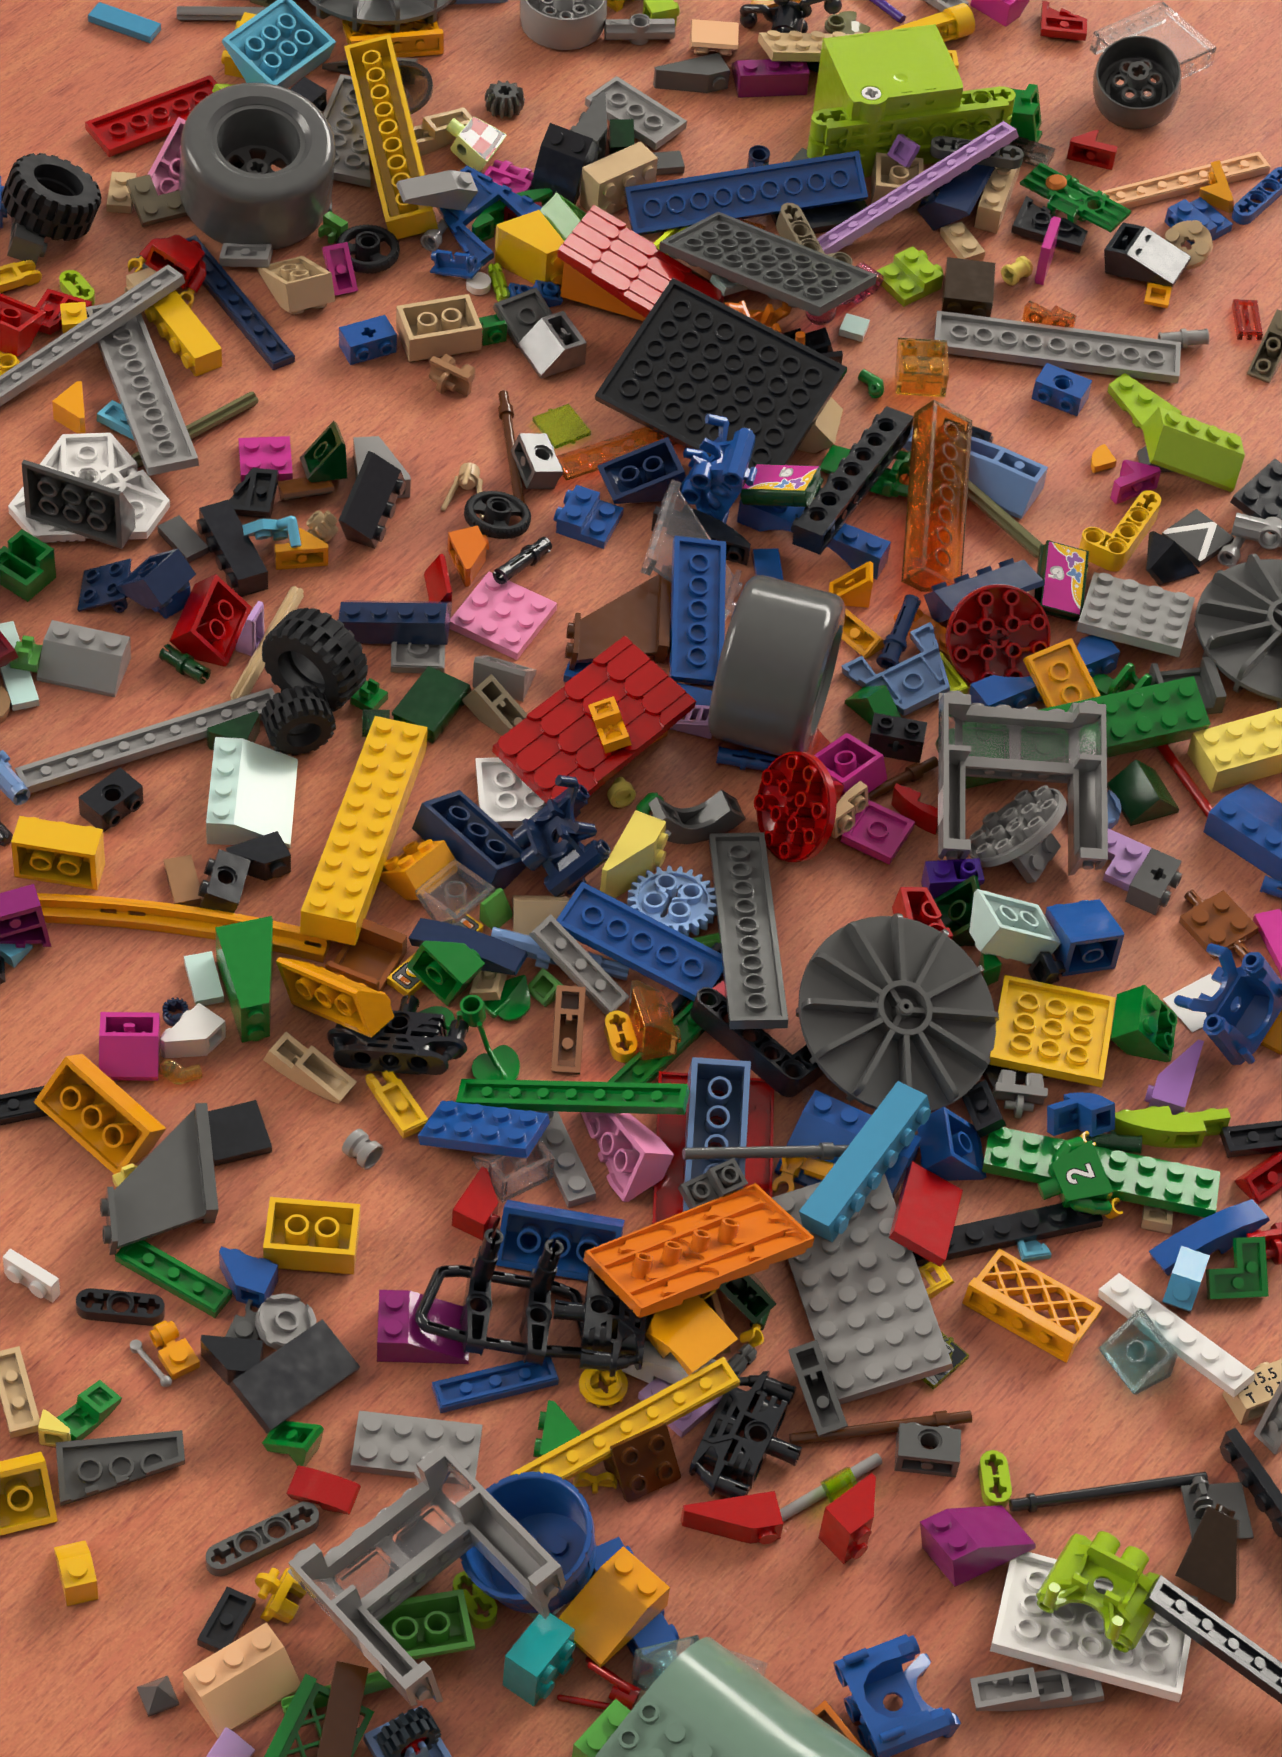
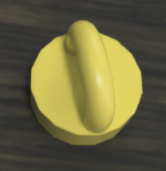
(621, 793)

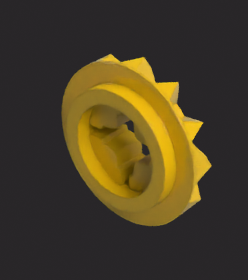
(616, 1391)

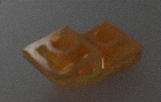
(1056, 317)

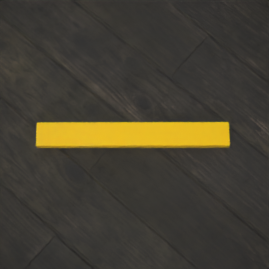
(661, 1407)

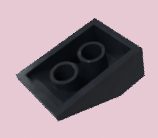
(561, 161)

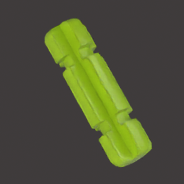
(498, 282)

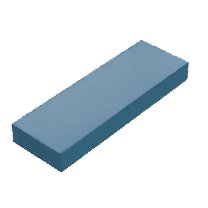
(124, 22)

